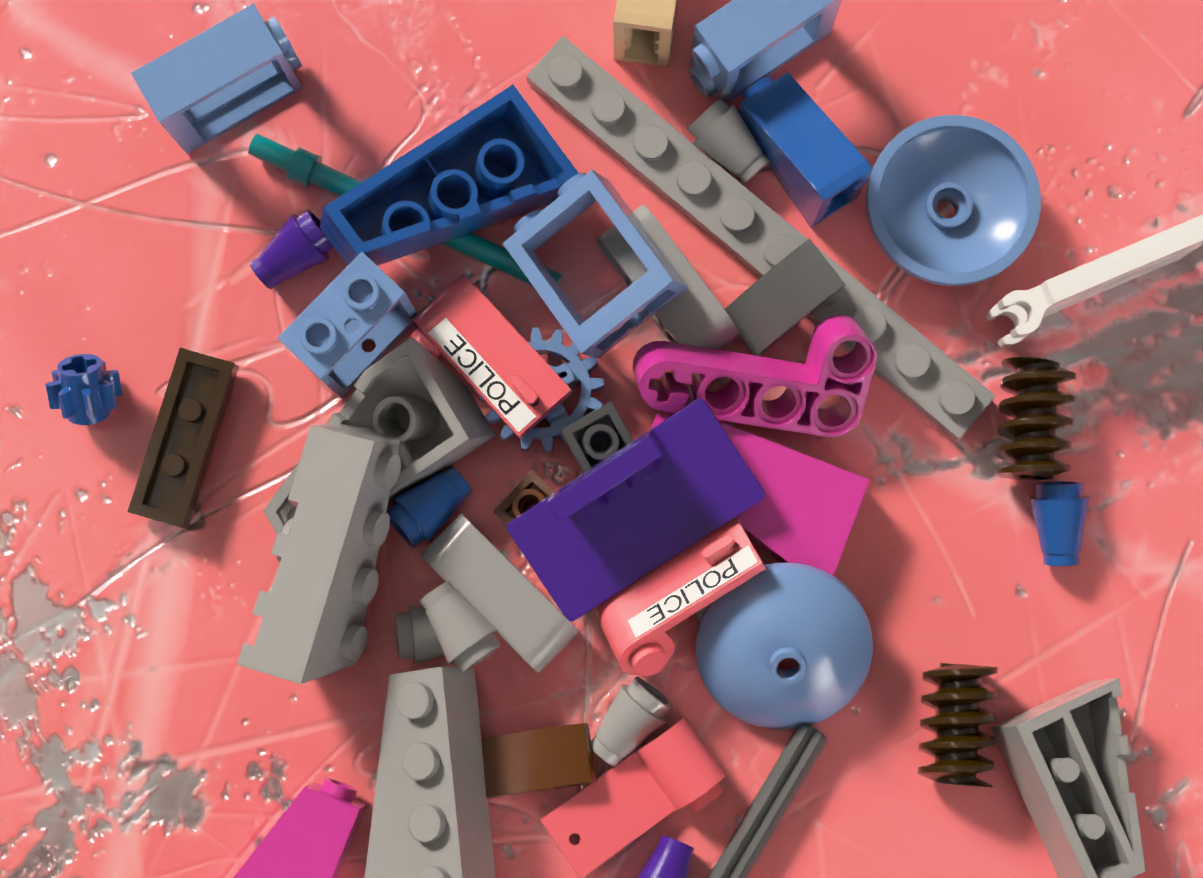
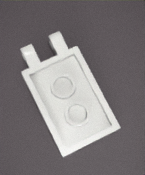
(1030, 306)

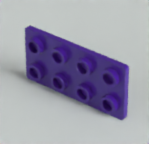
(636, 510)

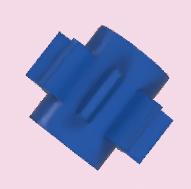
(84, 389)

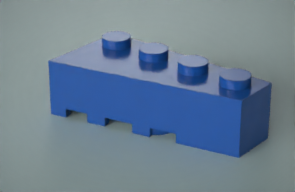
(455, 183)

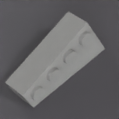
(326, 556)
(431, 781)

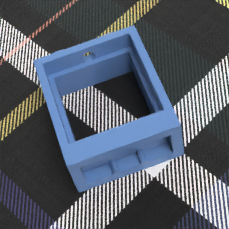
(754, 40)
(220, 78)
(628, 308)
(348, 312)

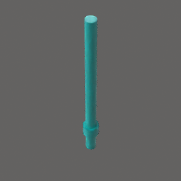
(307, 169)

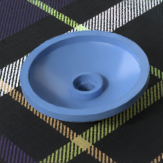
(973, 170)
(778, 616)

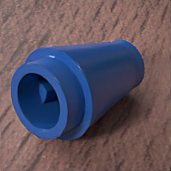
(428, 506)
(1060, 520)

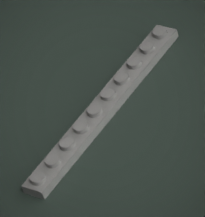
(750, 229)

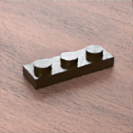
(183, 438)

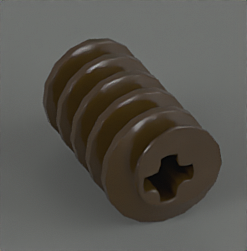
(1034, 419)
(958, 724)

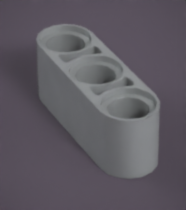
(693, 315)
(500, 593)

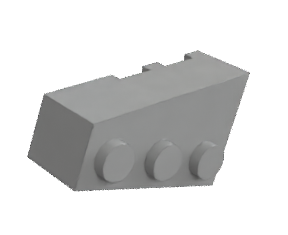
(1076, 781)

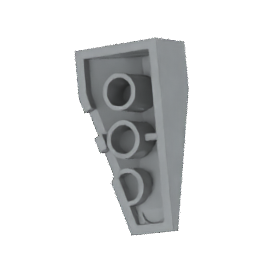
(412, 400)

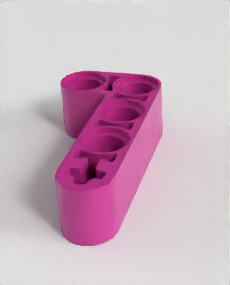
(754, 375)

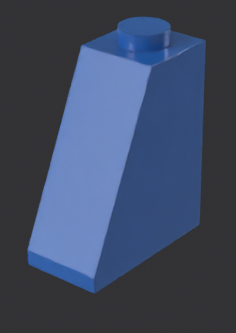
(803, 148)

